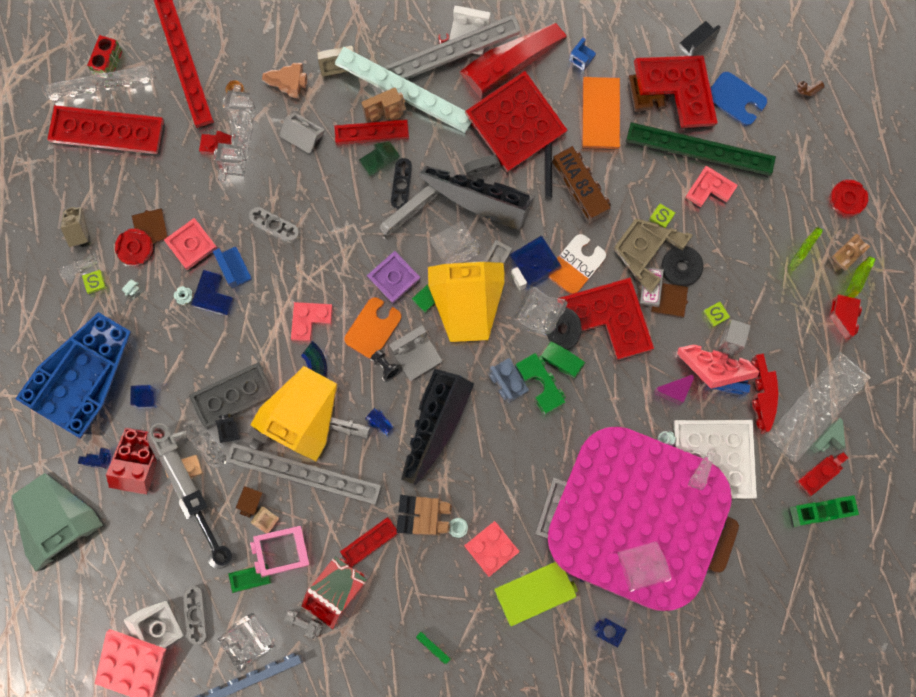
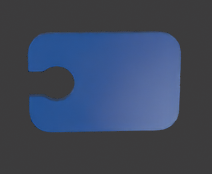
(733, 94)

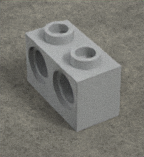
(734, 337)

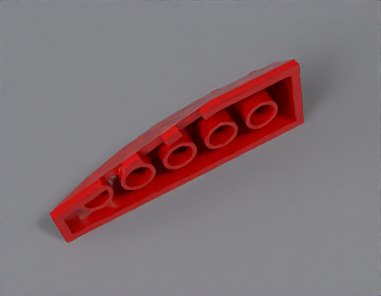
(509, 59)

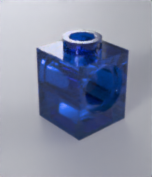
(618, 635)

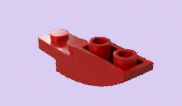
(766, 401)

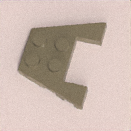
(642, 243)

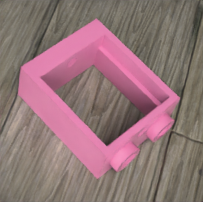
(300, 548)

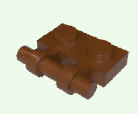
(644, 102)

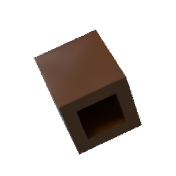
(250, 502)

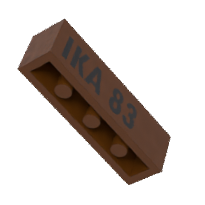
(581, 184)

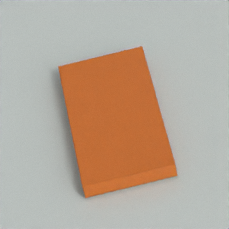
(601, 113)

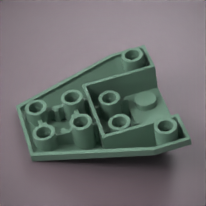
(50, 519)

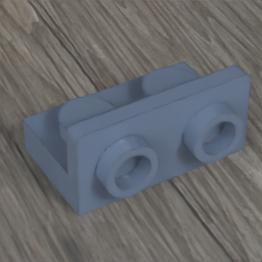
(508, 380)

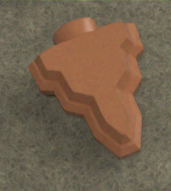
(288, 79)

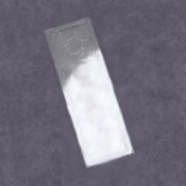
(817, 407)

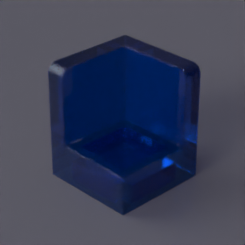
(143, 396)

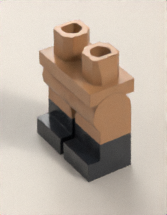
(429, 518)

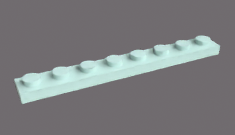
(412, 93)

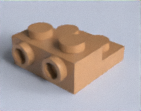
(386, 104)

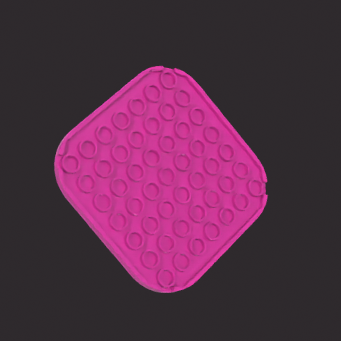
(633, 494)

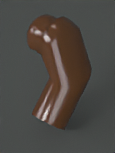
(805, 89)

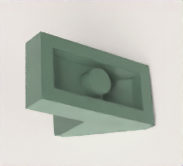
(834, 434)

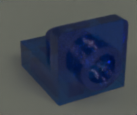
(93, 461)

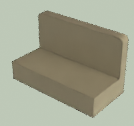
(327, 61)

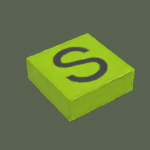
(662, 216)
(94, 282)
(716, 314)

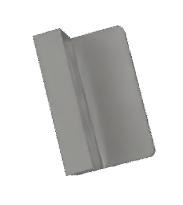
(301, 132)

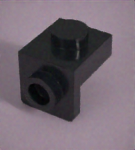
(227, 428)

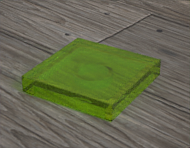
(805, 248)
(859, 277)

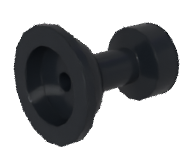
(390, 370)

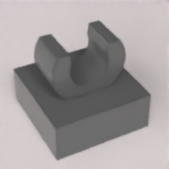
(258, 439)

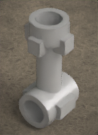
(312, 628)

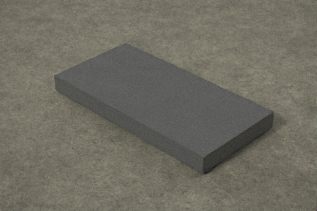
(232, 395)

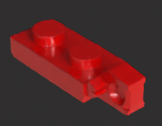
(822, 473)

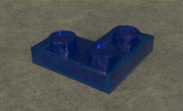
(207, 296)

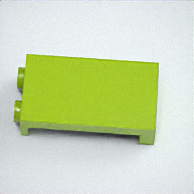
(535, 593)

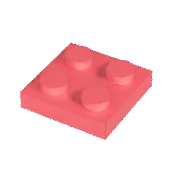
(190, 244)
(491, 548)

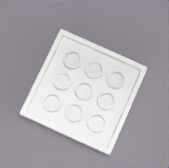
(733, 448)

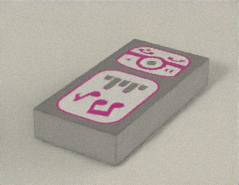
(654, 298)

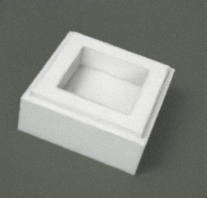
(518, 278)

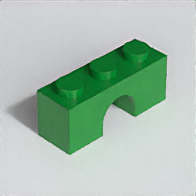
(533, 369)
(824, 511)

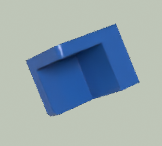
(581, 55)

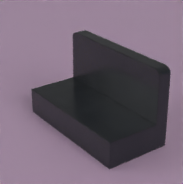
(699, 38)

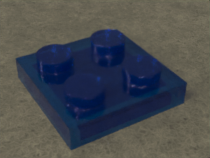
(535, 260)

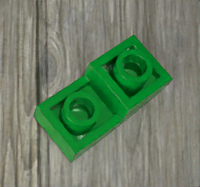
(563, 359)

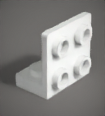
(468, 20)

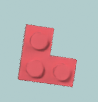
(710, 182)
(307, 314)

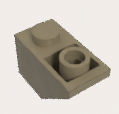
(74, 226)

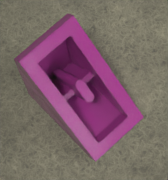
(676, 390)

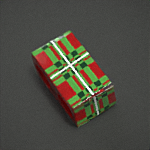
(110, 61)

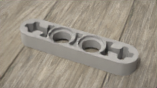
(408, 210)

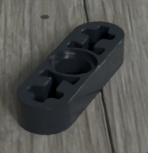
(408, 172)

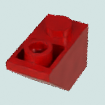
(844, 315)

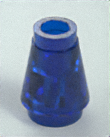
(379, 421)

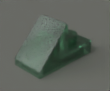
(381, 156)

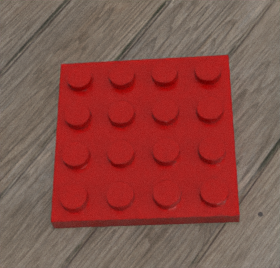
(516, 121)

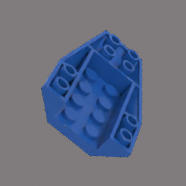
(77, 376)

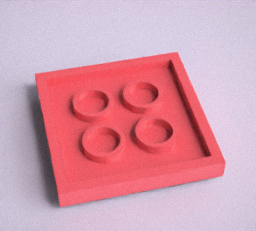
(129, 665)

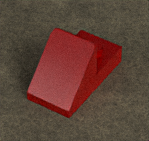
(210, 142)

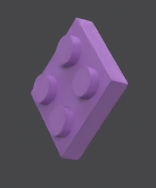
(393, 277)

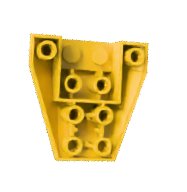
(467, 297)
(299, 413)

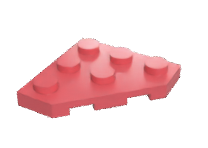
(716, 367)

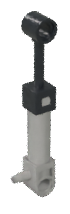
(190, 498)

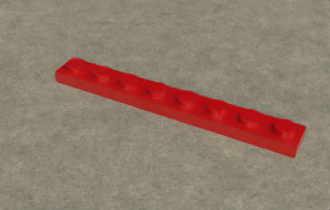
(184, 62)

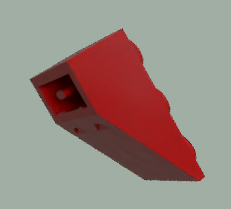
(132, 462)

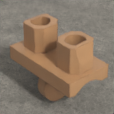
(850, 252)

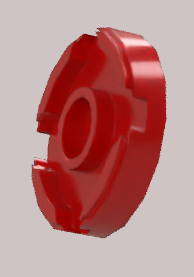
(849, 198)
(133, 247)

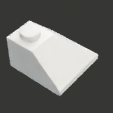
(154, 625)

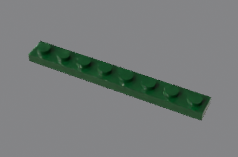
(701, 149)

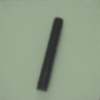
(548, 172)

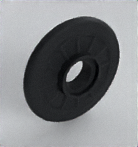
(679, 276)
(573, 331)

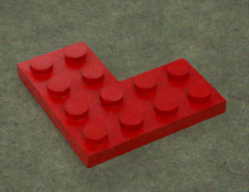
(684, 78)
(619, 311)

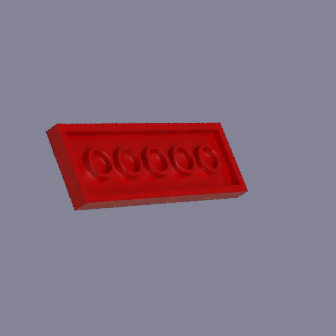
(105, 129)

